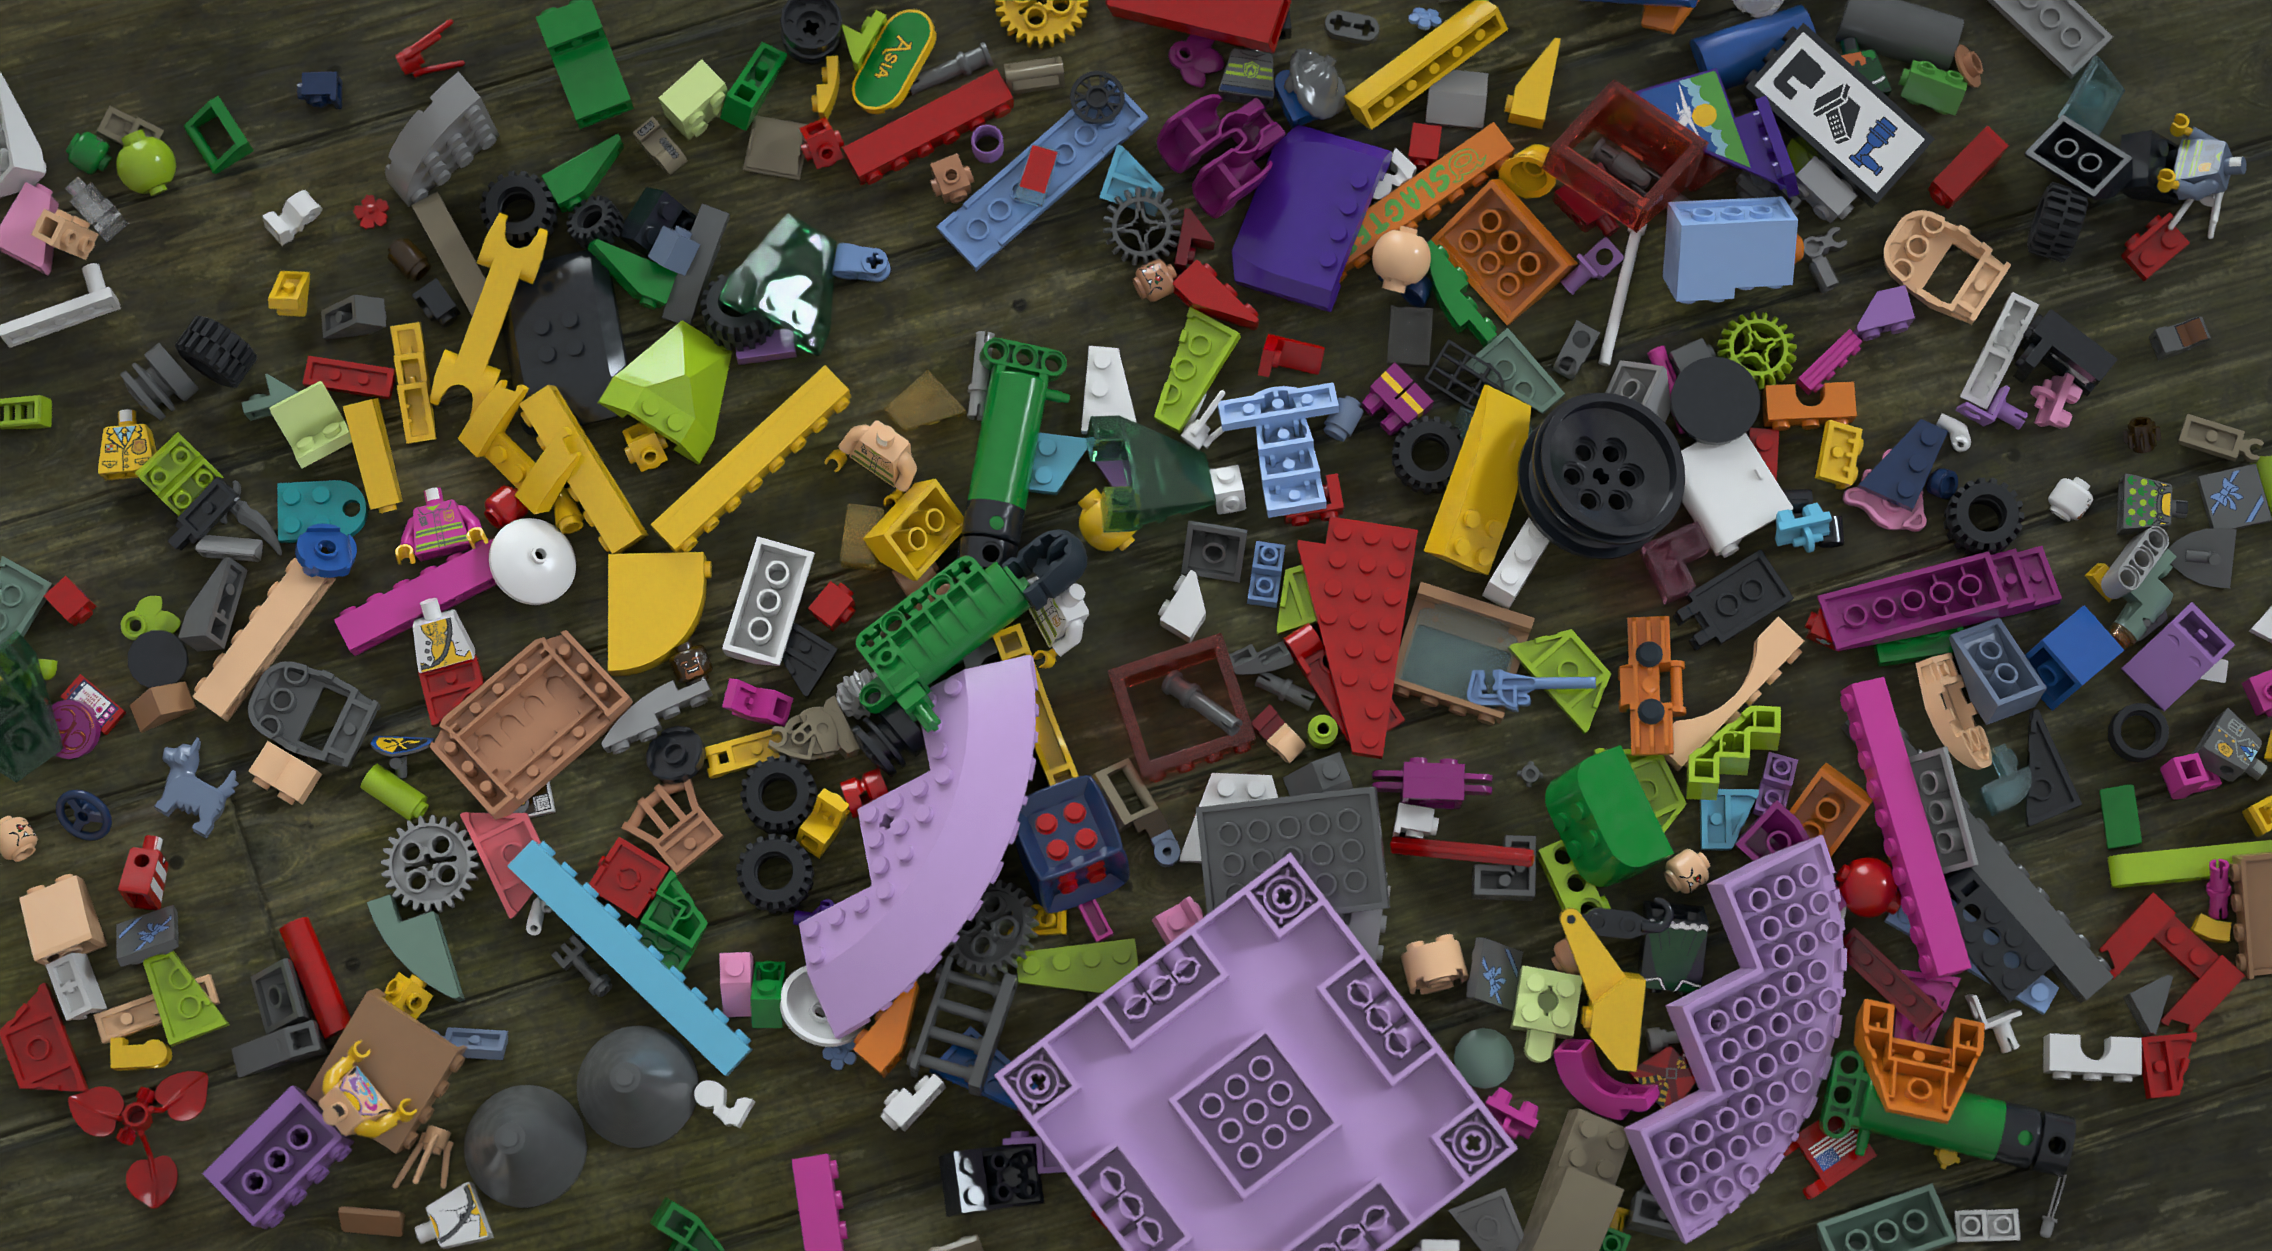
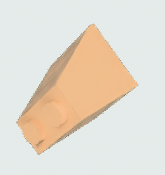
(61, 920)

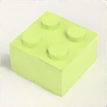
(694, 100)

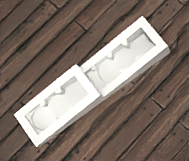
(1999, 350)

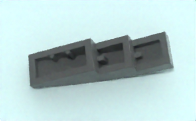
(688, 289)

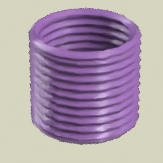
(987, 130)

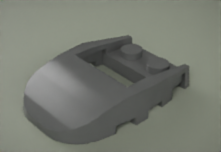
(287, 700)

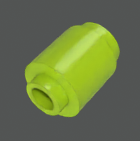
(1319, 740)

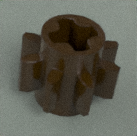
(2142, 435)

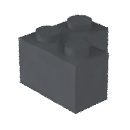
(1506, 881)

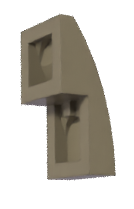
(119, 124)

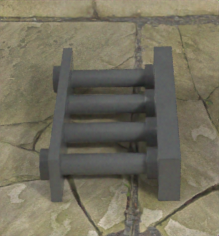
(984, 1046)

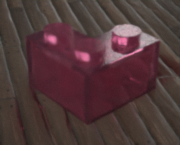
(1668, 558)

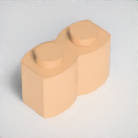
(285, 773)

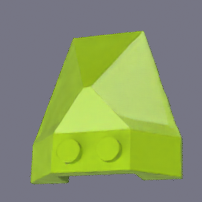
(674, 389)

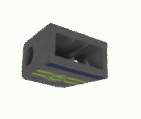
(1247, 77)

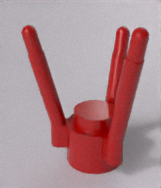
(412, 59)

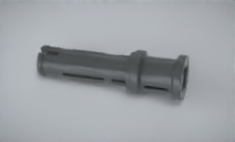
(962, 64)
(1191, 696)

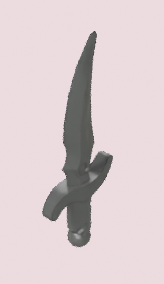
(253, 520)

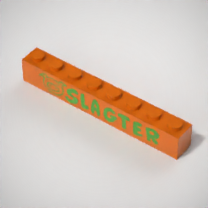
(1430, 190)

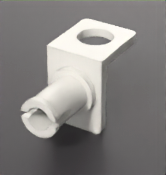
(1999, 1023)

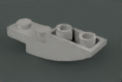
(641, 719)

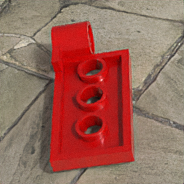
(1309, 655)

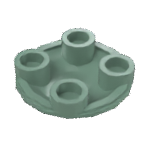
(1484, 1058)

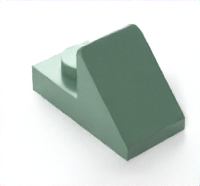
(260, 404)

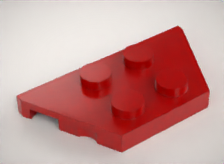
(41, 1047)

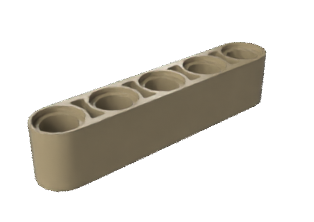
(451, 248)

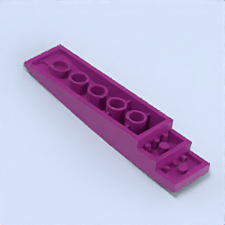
(1940, 598)

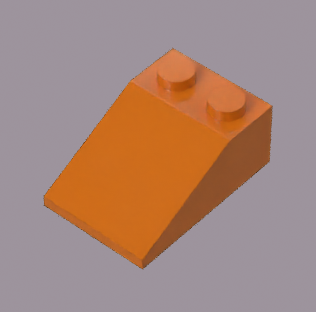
(1831, 806)

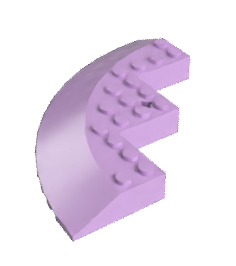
(930, 846)
(1751, 1039)

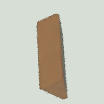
(371, 1221)

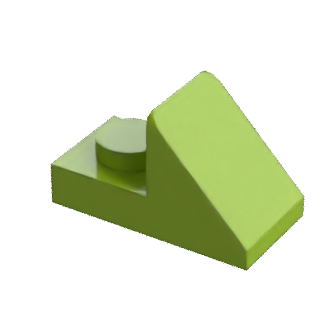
(861, 44)

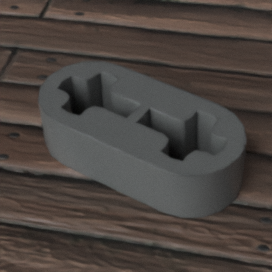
(1353, 21)

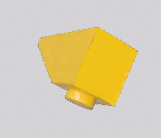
(1532, 92)

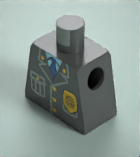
(2230, 748)

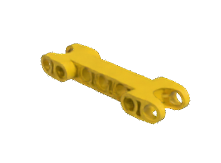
(506, 268)

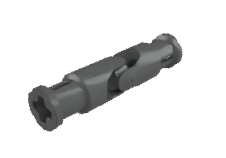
(1626, 168)

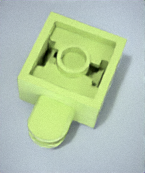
(1545, 1009)

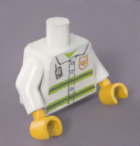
(1060, 622)

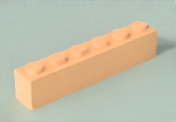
(261, 640)

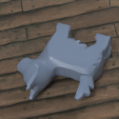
(191, 794)

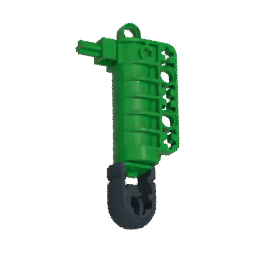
(961, 619)

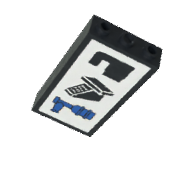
(1837, 114)

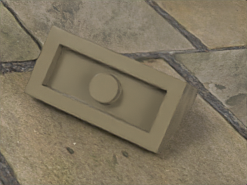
(1034, 75)
(1115, 804)

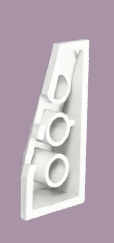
(19, 151)

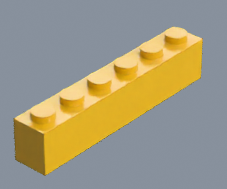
(1425, 63)
(590, 478)

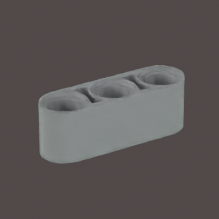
(2135, 562)

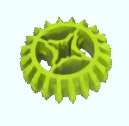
(1752, 339)

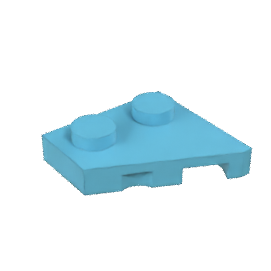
(1055, 461)

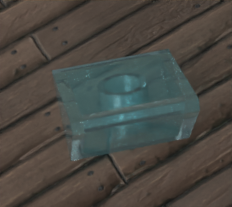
(2093, 97)

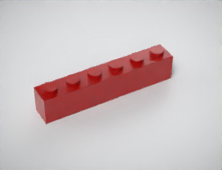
(929, 127)

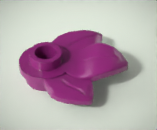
(1200, 59)

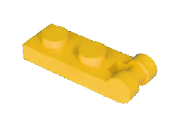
(741, 753)

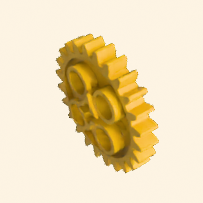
(1054, 22)

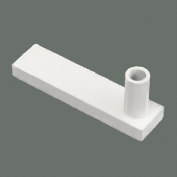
(64, 315)

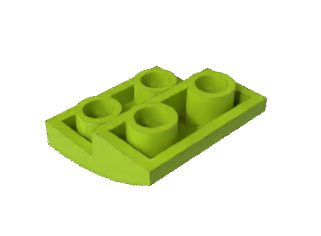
(177, 473)

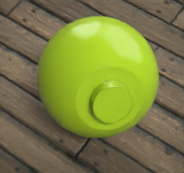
(145, 164)

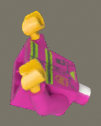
(439, 529)

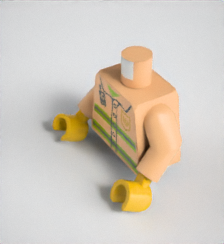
(880, 452)

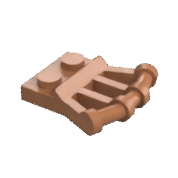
(687, 838)

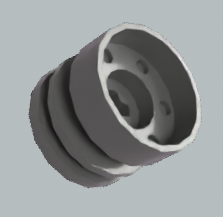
(159, 382)

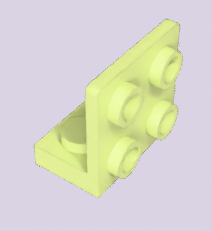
(311, 424)

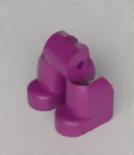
(1232, 174)

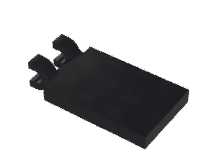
(1734, 600)

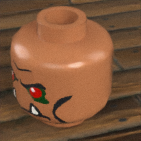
(1154, 280)

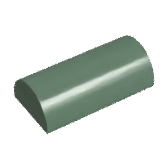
(1896, 1224)

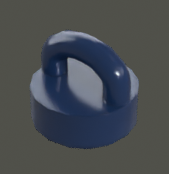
(1942, 483)

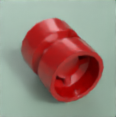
(853, 787)

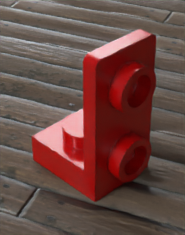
(1290, 354)
(1334, 508)

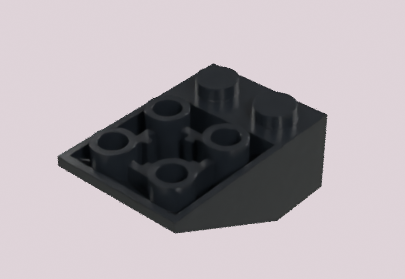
(990, 1179)

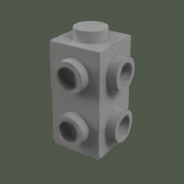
(1824, 190)

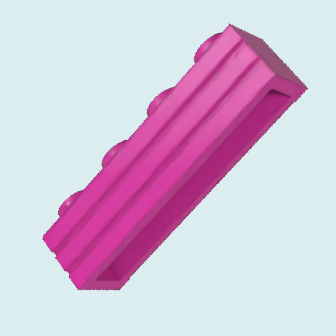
(1825, 366)
(1095, 921)

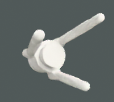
(2212, 200)
(1197, 432)

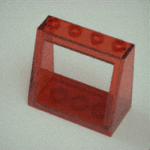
(1641, 132)
(1160, 665)

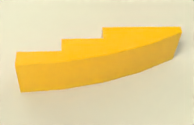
(413, 382)

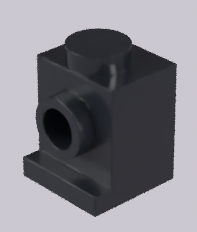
(437, 303)

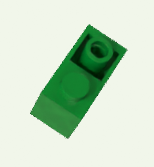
(766, 994)

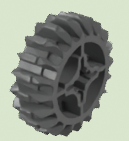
(1166, 223)

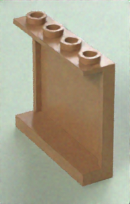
(2254, 912)
(402, 1063)

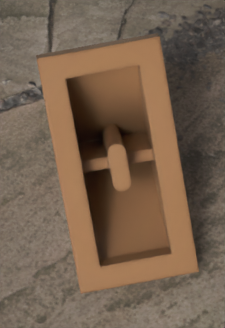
(162, 705)

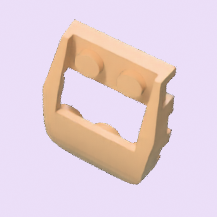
(1916, 251)
(1956, 723)

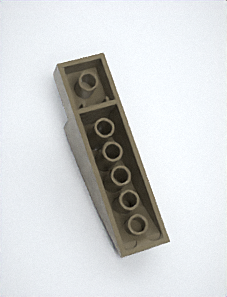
(1578, 1186)

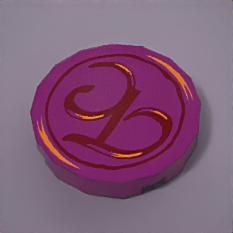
(77, 728)

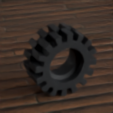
(585, 216)

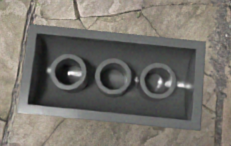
(1902, 31)

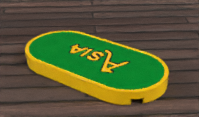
(894, 61)

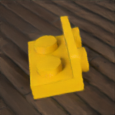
(1839, 454)

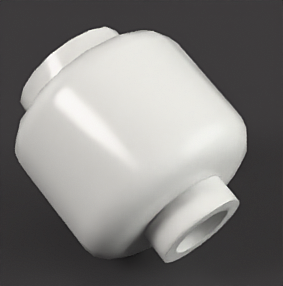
(2070, 499)

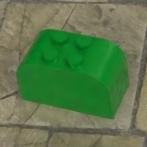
(1606, 819)

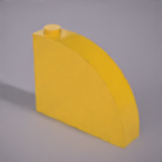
(653, 607)

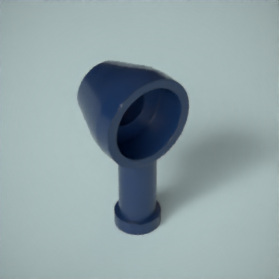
(1417, 293)

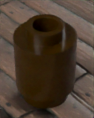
(408, 259)

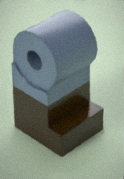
(1161, 837)

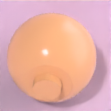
(1401, 258)

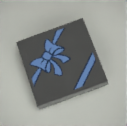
(2234, 498)
(147, 936)
(1494, 974)

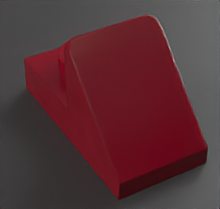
(1193, 235)

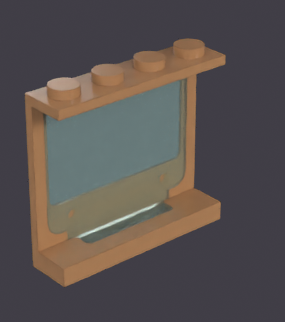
(1447, 641)

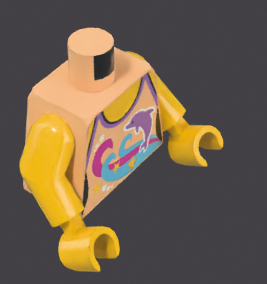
(354, 1102)

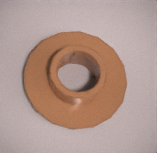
(1969, 66)

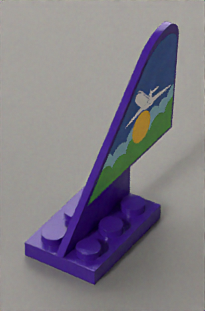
(1746, 142)

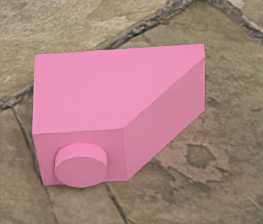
(736, 983)

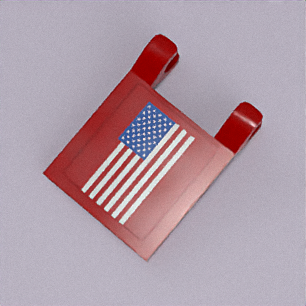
(1829, 1157)

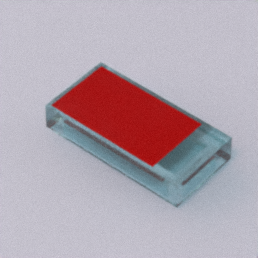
(1037, 175)

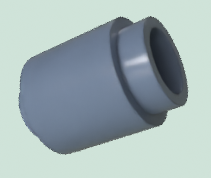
(1343, 423)

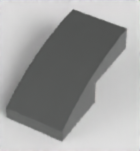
(1250, 662)

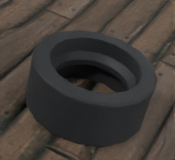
(2154, 716)

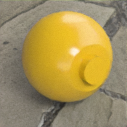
(1091, 526)

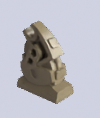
(820, 735)

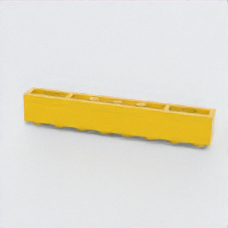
(752, 460)

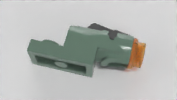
(2144, 605)

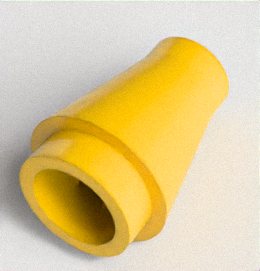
(567, 514)

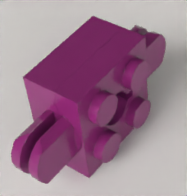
(1432, 783)

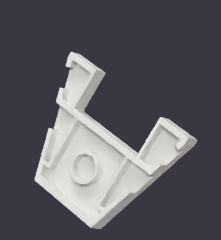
(1226, 789)

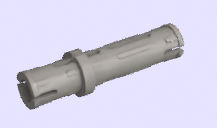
(980, 379)

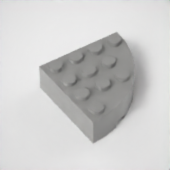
(439, 140)

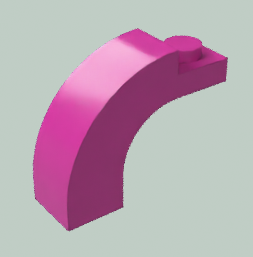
(1593, 1087)

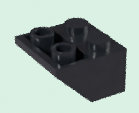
(2150, 155)
(652, 212)

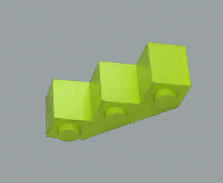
(1730, 750)

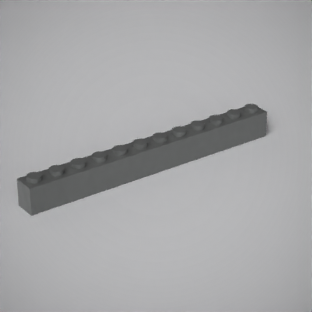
(2074, 961)

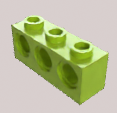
(1558, 876)

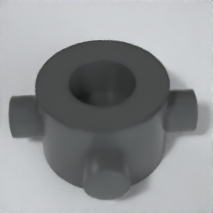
(1530, 774)

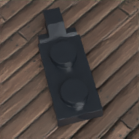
(204, 513)

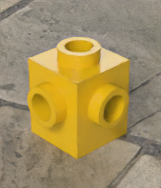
(645, 446)
(408, 994)

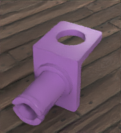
(1590, 267)
(1997, 409)

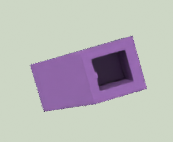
(1887, 312)

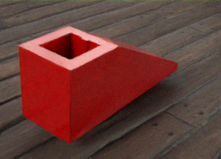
(1205, 293)

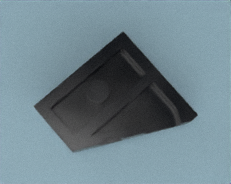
(807, 658)

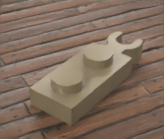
(2217, 439)

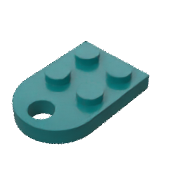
(318, 503)

